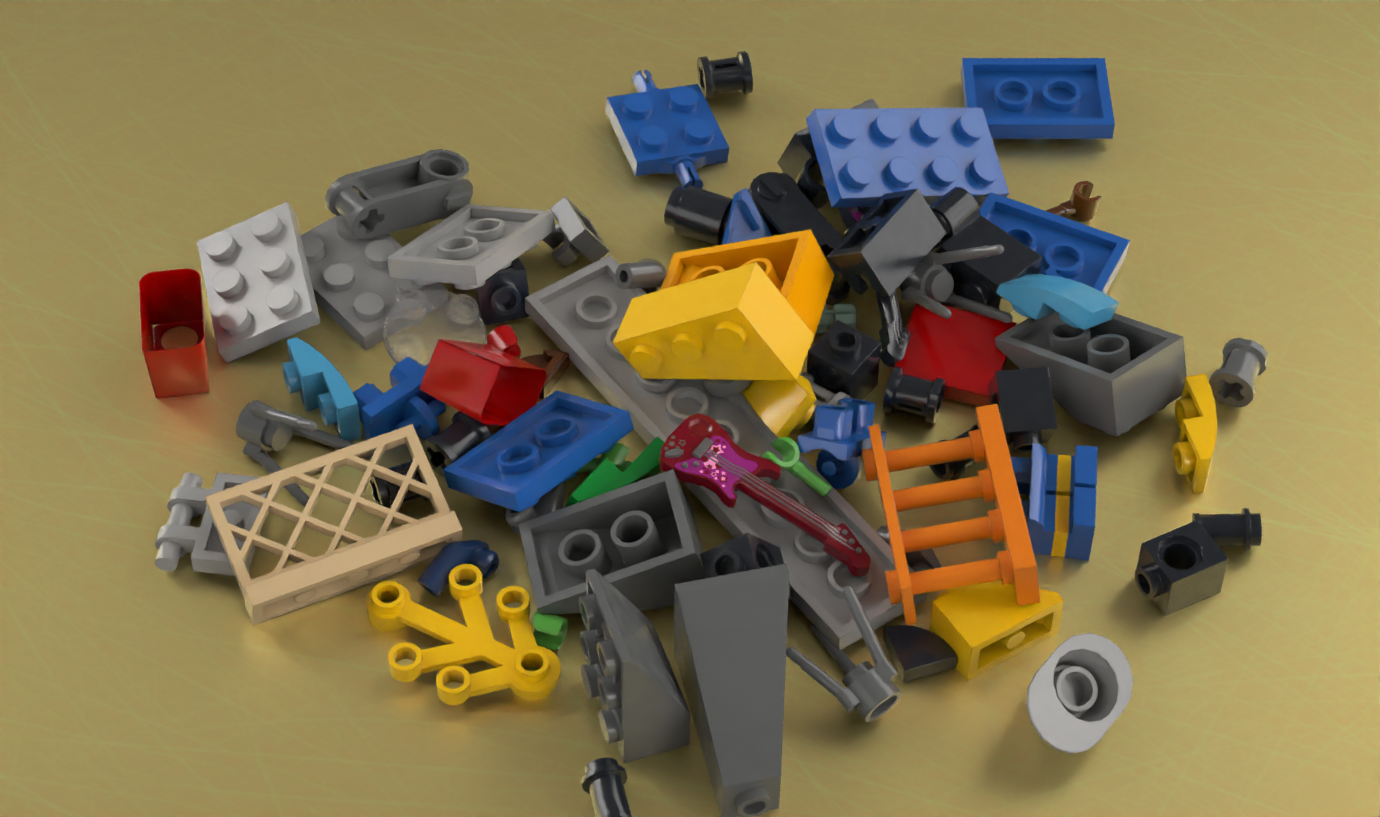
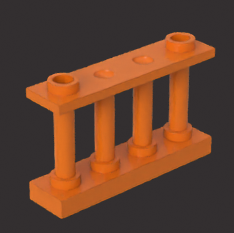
(1002, 524)

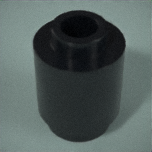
(698, 214)

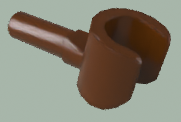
(1079, 205)

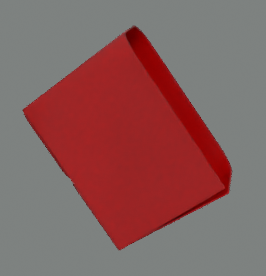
(172, 301)
(485, 385)

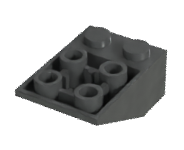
(629, 675)

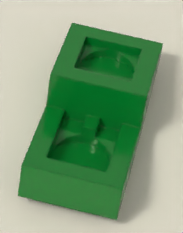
(609, 477)

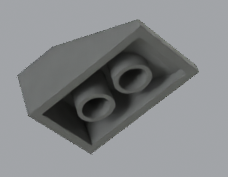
(1103, 373)
(633, 536)

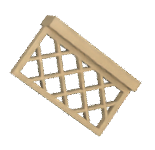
(344, 567)

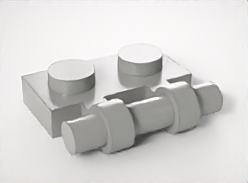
(203, 542)

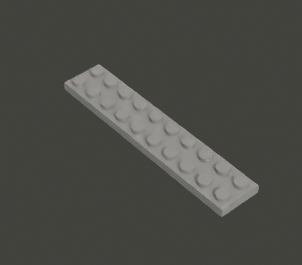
(583, 319)

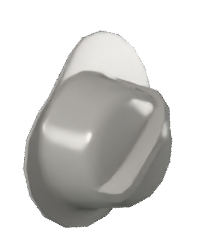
(1079, 692)

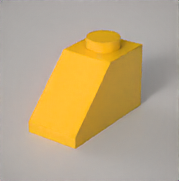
(989, 626)

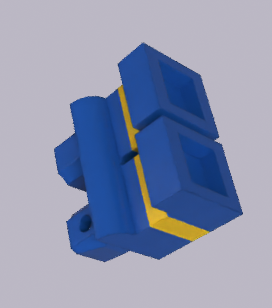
(1059, 500)

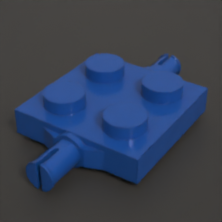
(667, 130)

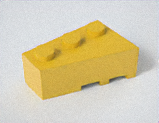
(715, 330)

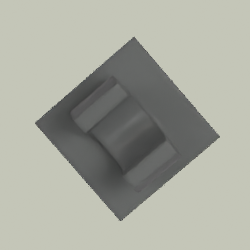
(576, 234)

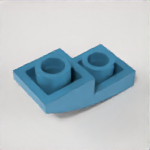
(1046, 294)
(322, 388)

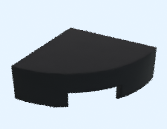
(918, 651)

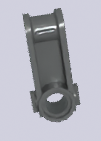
(401, 193)

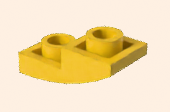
(782, 403)
(1198, 433)

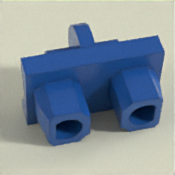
(401, 404)
(841, 435)

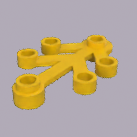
(468, 642)

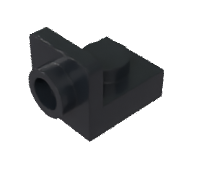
(504, 295)

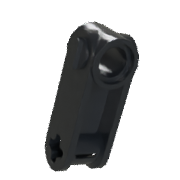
(789, 211)

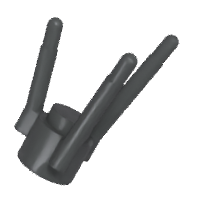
(934, 284)
(272, 429)
(867, 687)

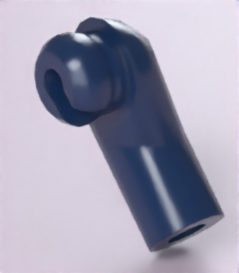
(455, 553)

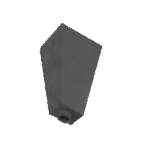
(733, 674)

